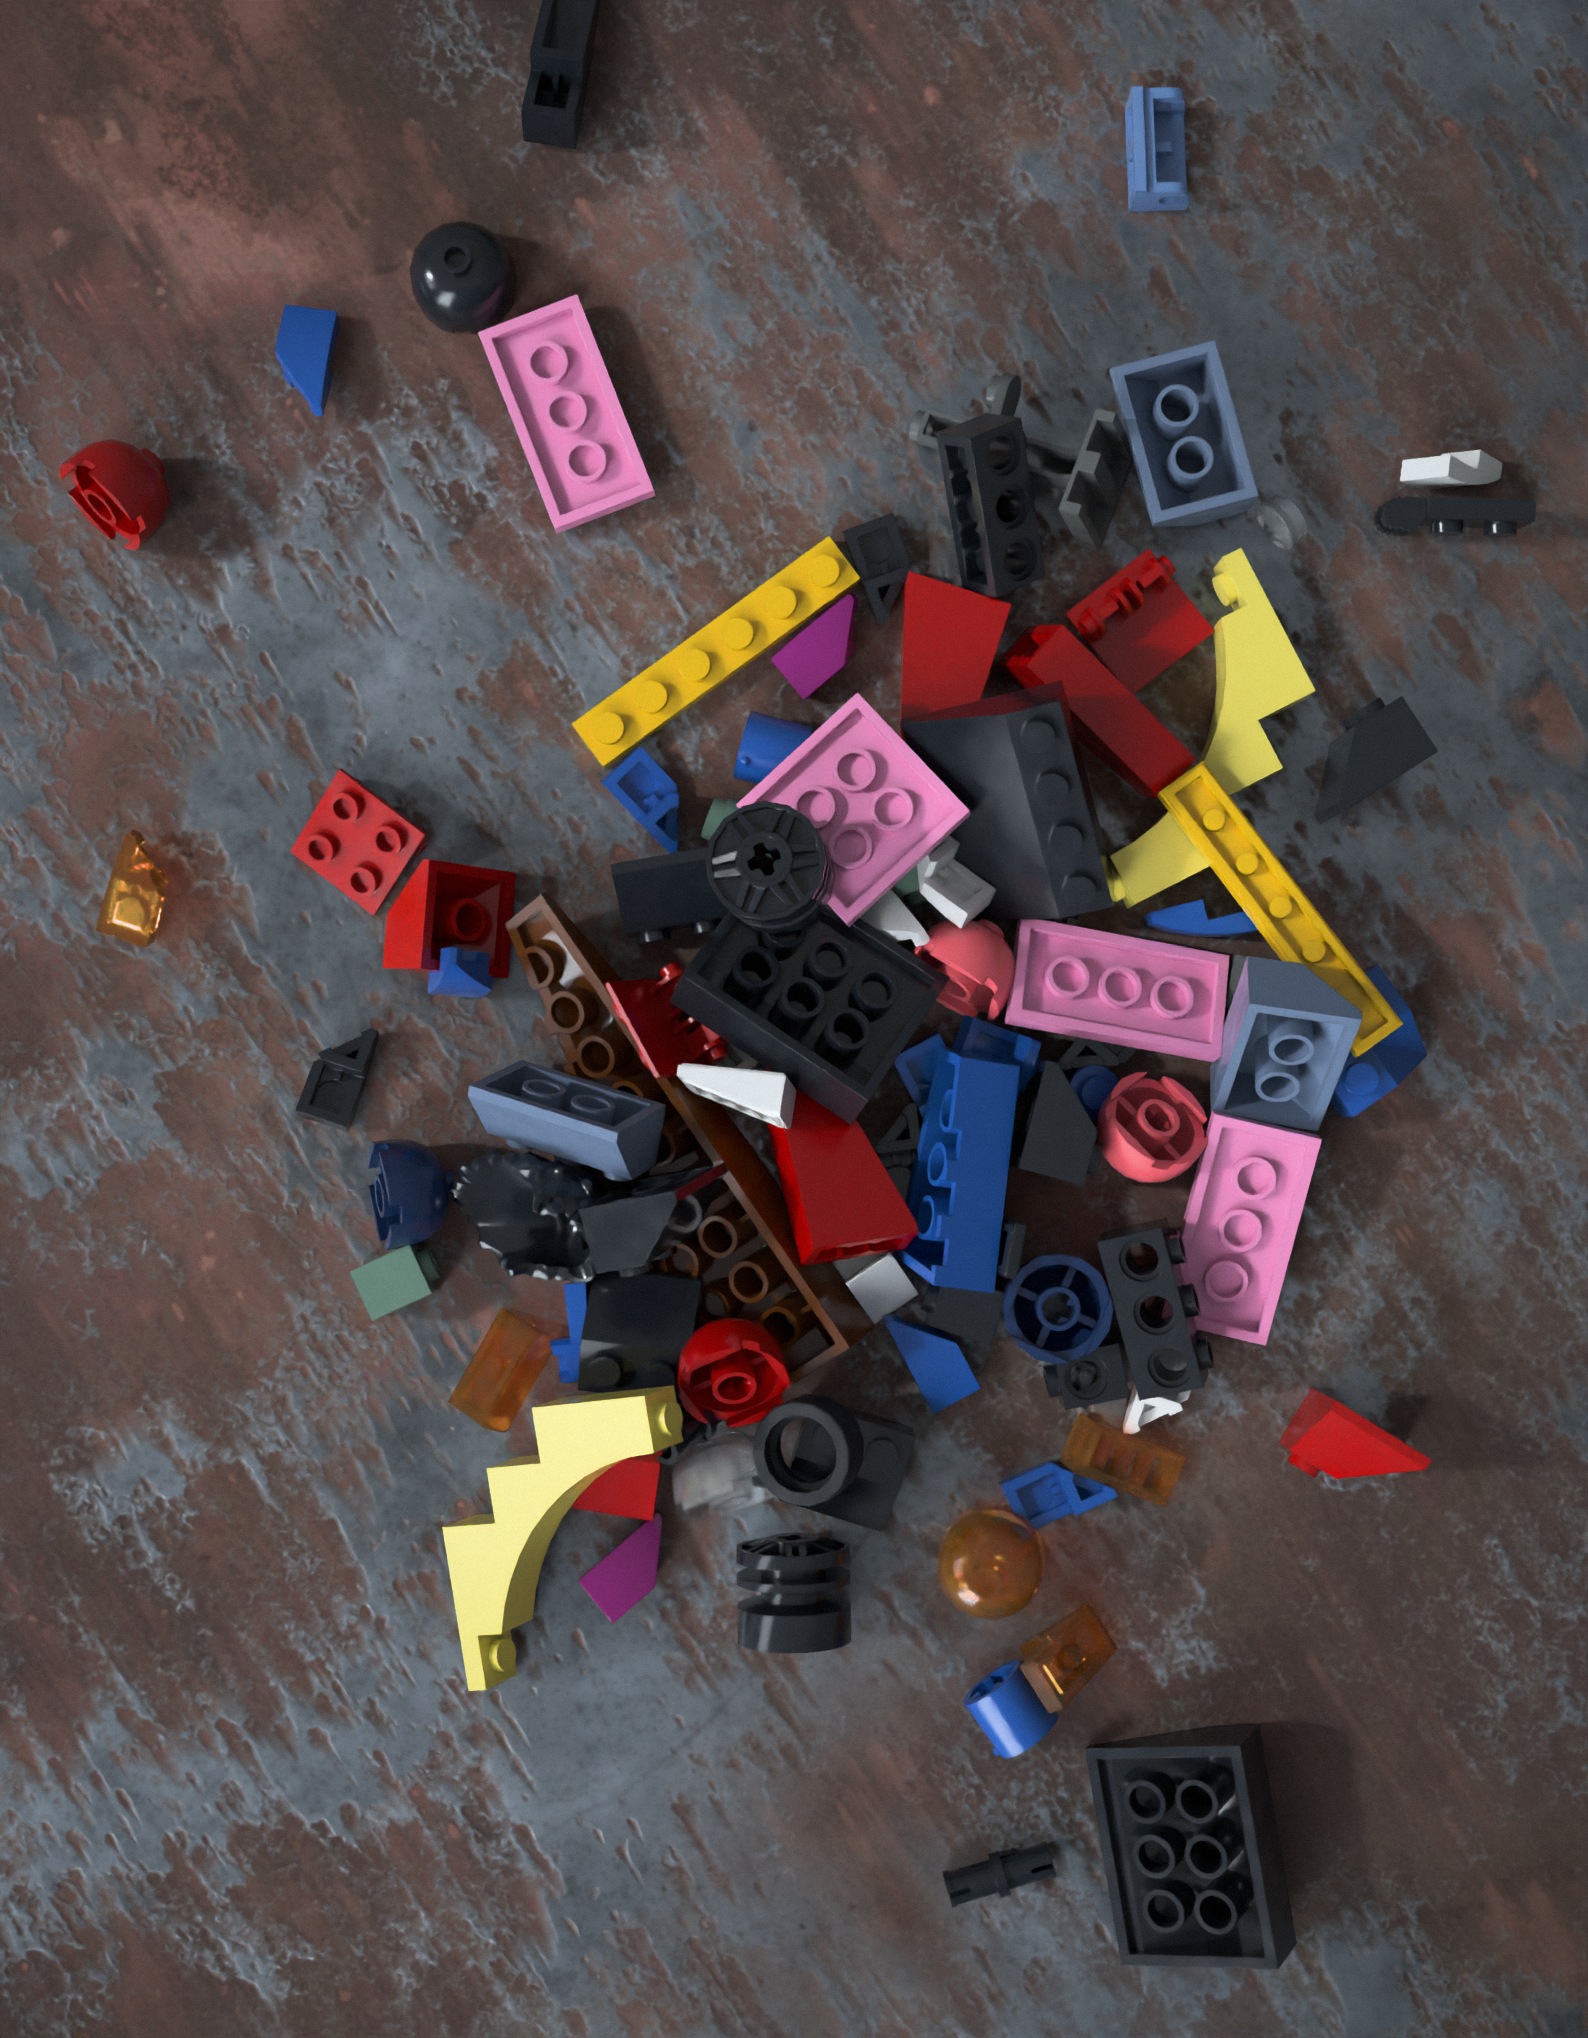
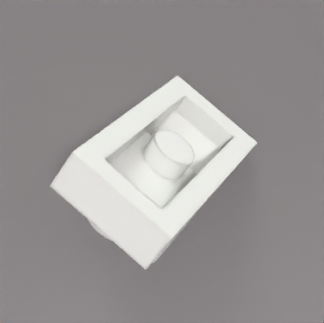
(876, 1283)

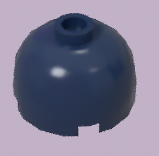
(408, 1192)
(1057, 1308)

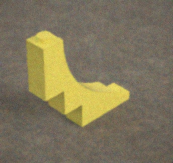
(1255, 680)
(500, 1554)

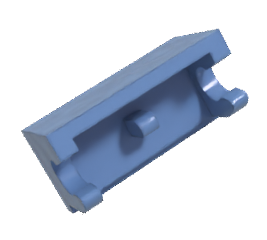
(1156, 149)

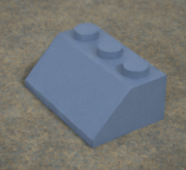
(1185, 436)
(1282, 1045)
(570, 1119)

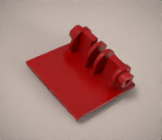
(1140, 621)
(358, 841)
(660, 1028)

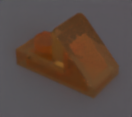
(1066, 1656)

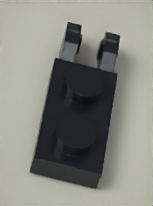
(1450, 514)

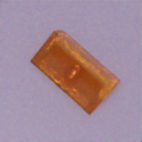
(502, 1372)

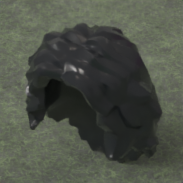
(529, 1213)

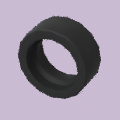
(771, 1463)

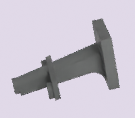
(1087, 476)

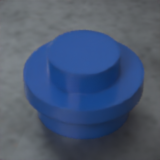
(1092, 1087)

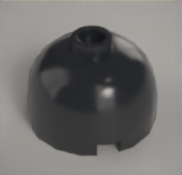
(463, 277)

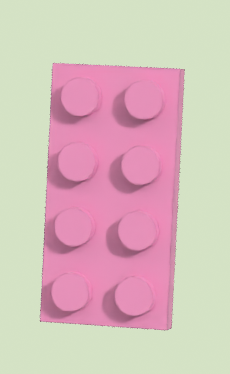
(566, 414)
(1118, 989)
(1244, 1222)

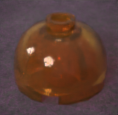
(990, 1563)

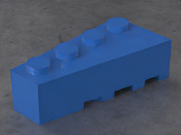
(962, 1170)

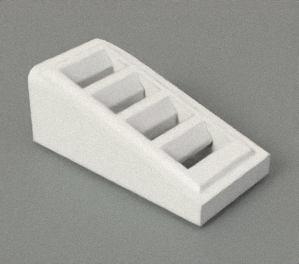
(753, 1092)

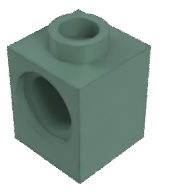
(397, 1279)

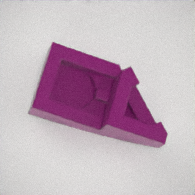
(820, 649)
(626, 1571)

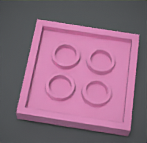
(866, 800)

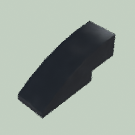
(559, 72)

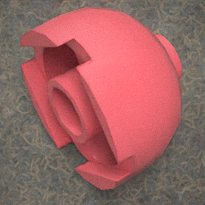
(975, 961)
(1151, 1128)

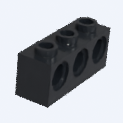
(991, 504)
(1141, 1332)

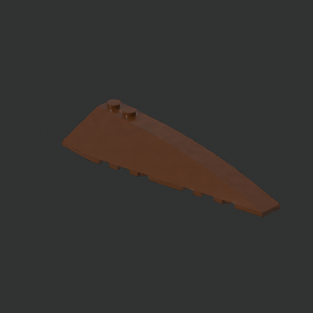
(746, 1235)

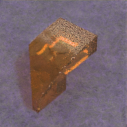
(133, 895)

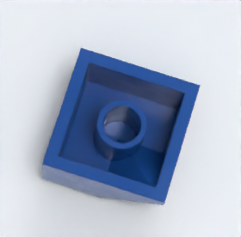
(1384, 1064)

